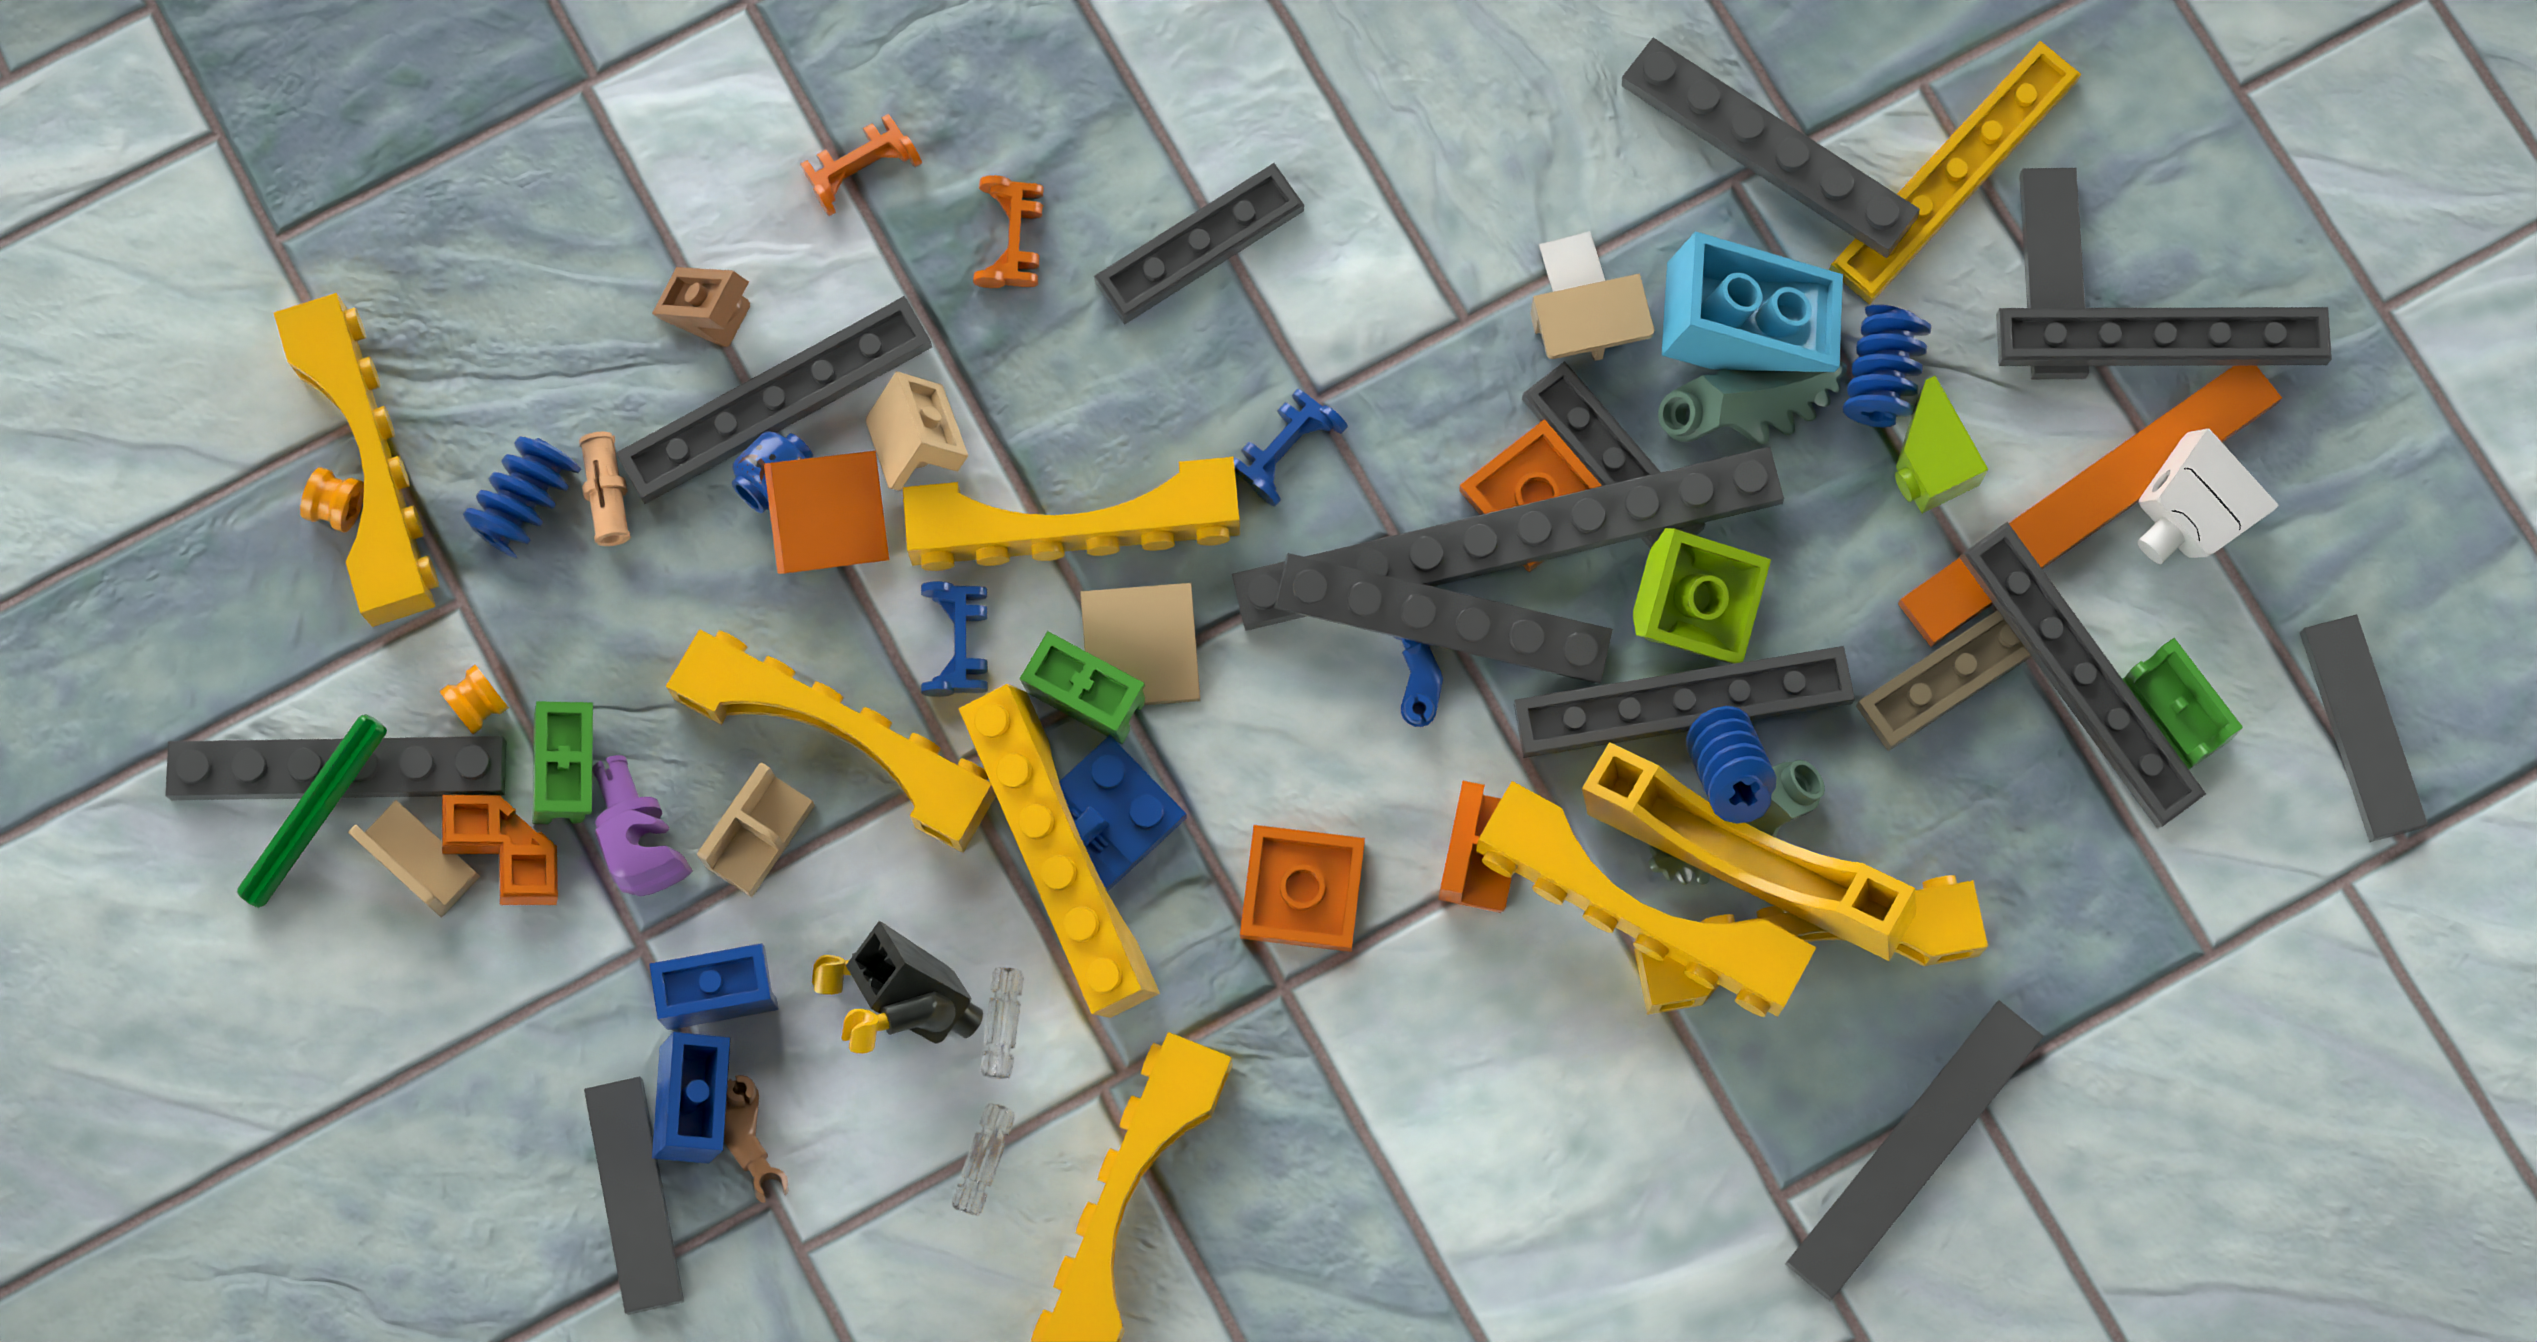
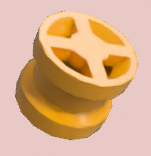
(332, 499)
(473, 699)

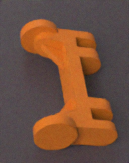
(888, 145)
(1005, 269)

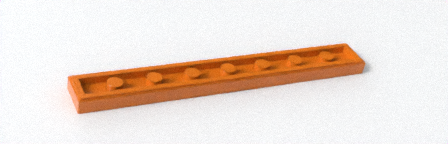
(2095, 495)

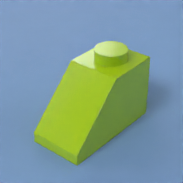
(1937, 452)

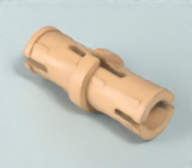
(604, 488)

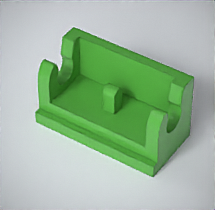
(1083, 687)
(2182, 703)
(562, 761)

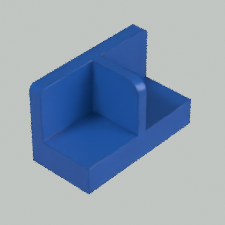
(712, 987)

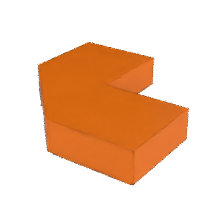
(492, 827)

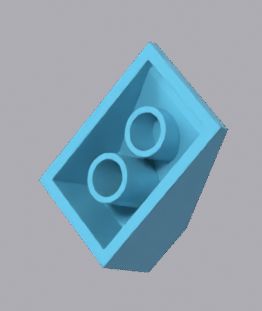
(1750, 309)

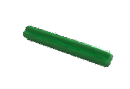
(311, 811)

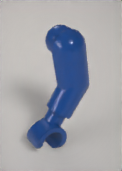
(1423, 686)

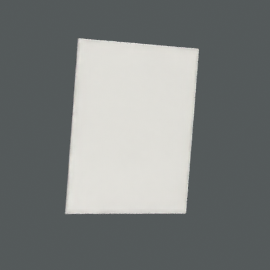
(1571, 261)

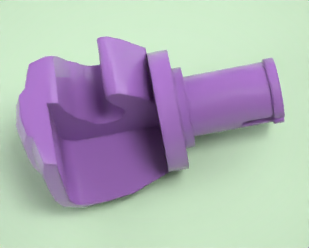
(619, 828)

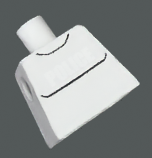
(2200, 500)

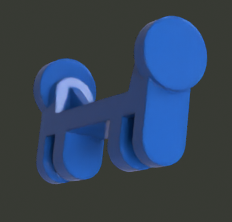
(1309, 419)
(953, 602)

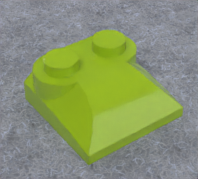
(1699, 595)

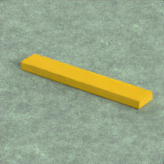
(1963, 165)

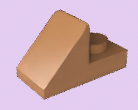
(705, 303)

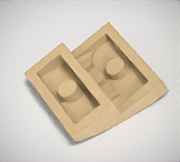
(1146, 636)

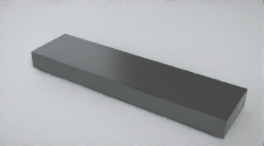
(1199, 243)
(2052, 249)
(1591, 432)
(2363, 728)
(633, 1196)

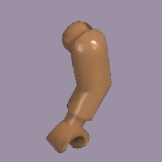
(741, 1134)

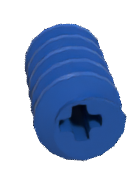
(1884, 364)
(519, 493)
(1731, 764)

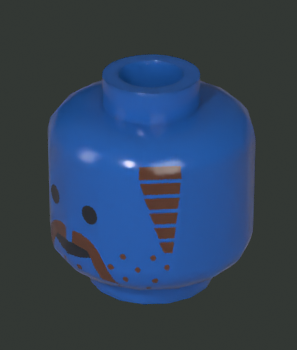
(749, 466)

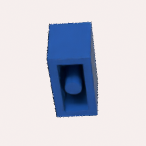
(691, 1098)

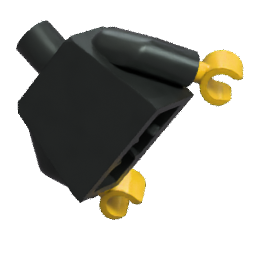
(902, 986)

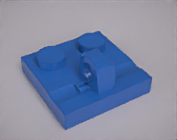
(1118, 810)

